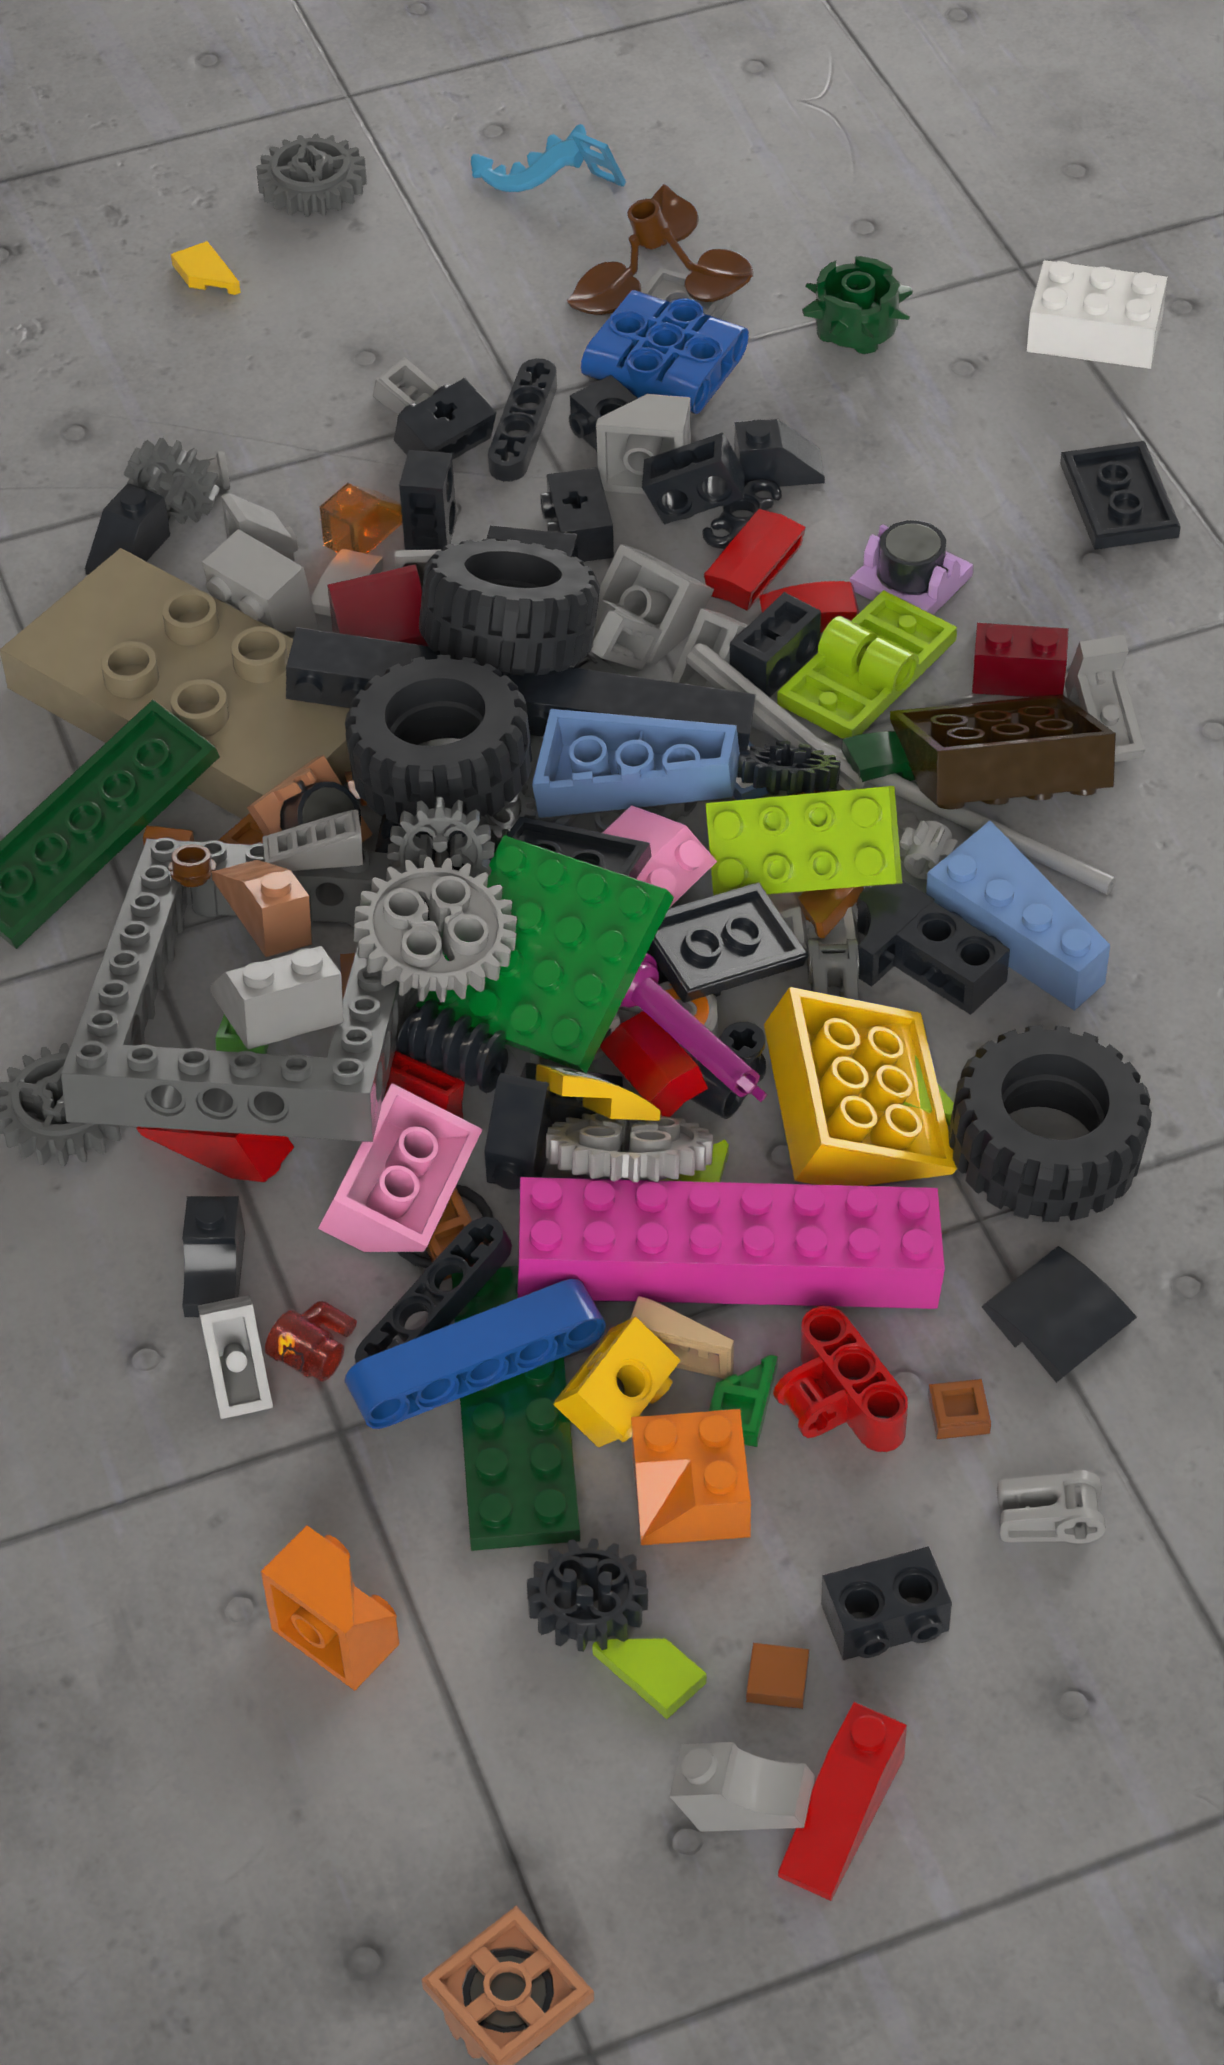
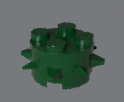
(857, 304)

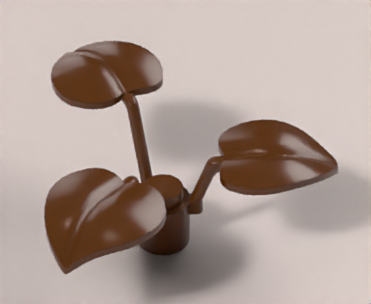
(655, 223)

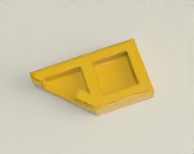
(203, 267)

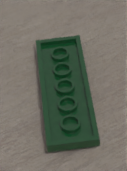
(95, 816)
(517, 1447)

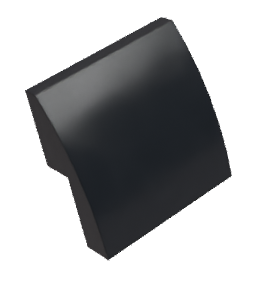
(1059, 1312)

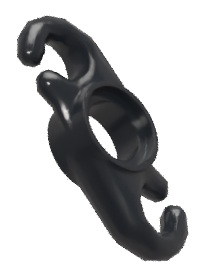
(750, 503)

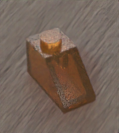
(358, 519)

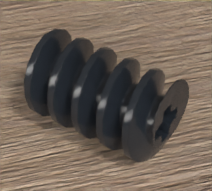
(454, 1046)

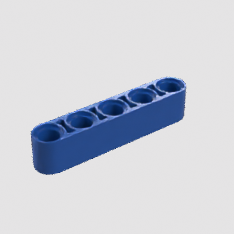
(474, 1353)

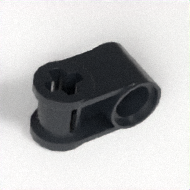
(748, 1043)

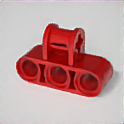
(824, 1395)

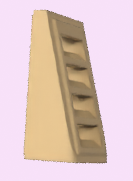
(687, 1339)

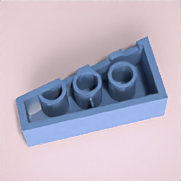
(627, 761)
(1013, 901)

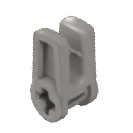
(1047, 1508)

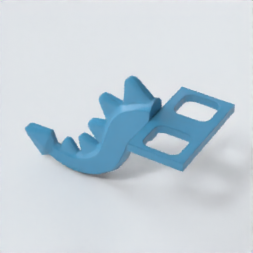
(544, 165)

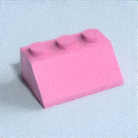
(676, 853)
(402, 1177)

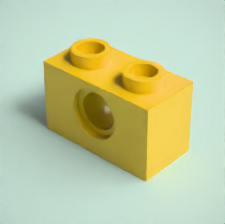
(593, 1396)

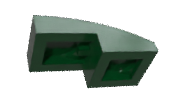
(876, 755)

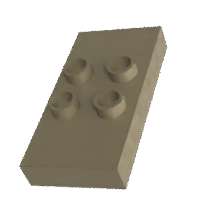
(149, 636)

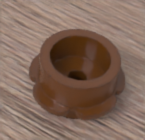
(191, 865)

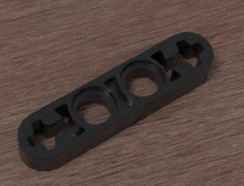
(524, 419)
(425, 1292)

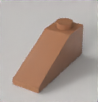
(268, 904)

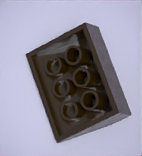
(1005, 750)

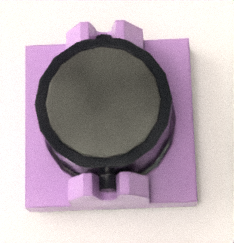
(912, 563)

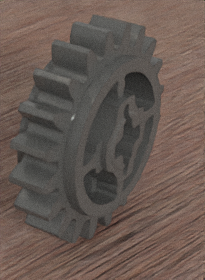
(311, 175)
(41, 1092)

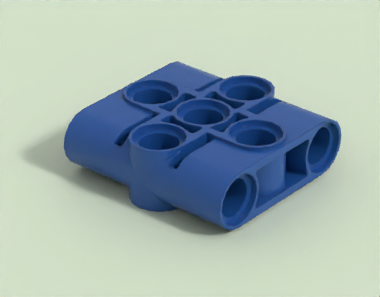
(665, 349)

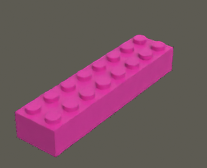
(733, 1242)

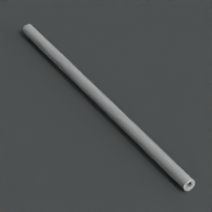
(974, 821)

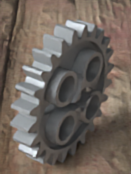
(396, 940)
(656, 1152)

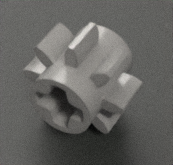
(925, 847)

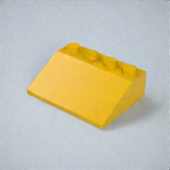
(842, 1088)

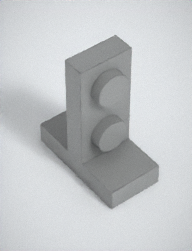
(1102, 690)

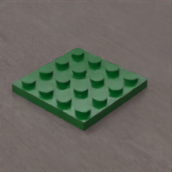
(572, 955)

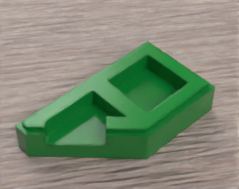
(750, 1394)

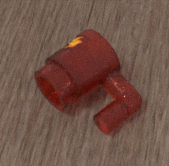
(305, 1345)

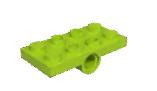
(866, 665)
(805, 841)

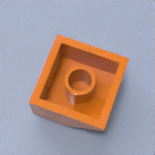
(691, 1477)
(322, 1610)

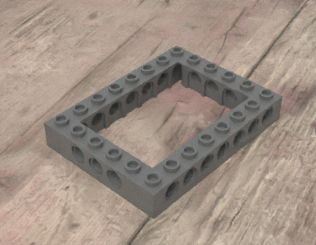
(124, 1082)

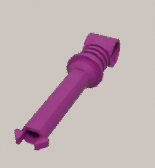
(690, 1031)

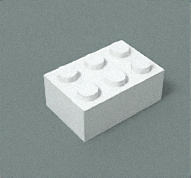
(1096, 314)

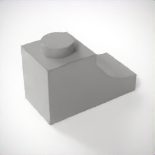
(623, 636)
(739, 1791)

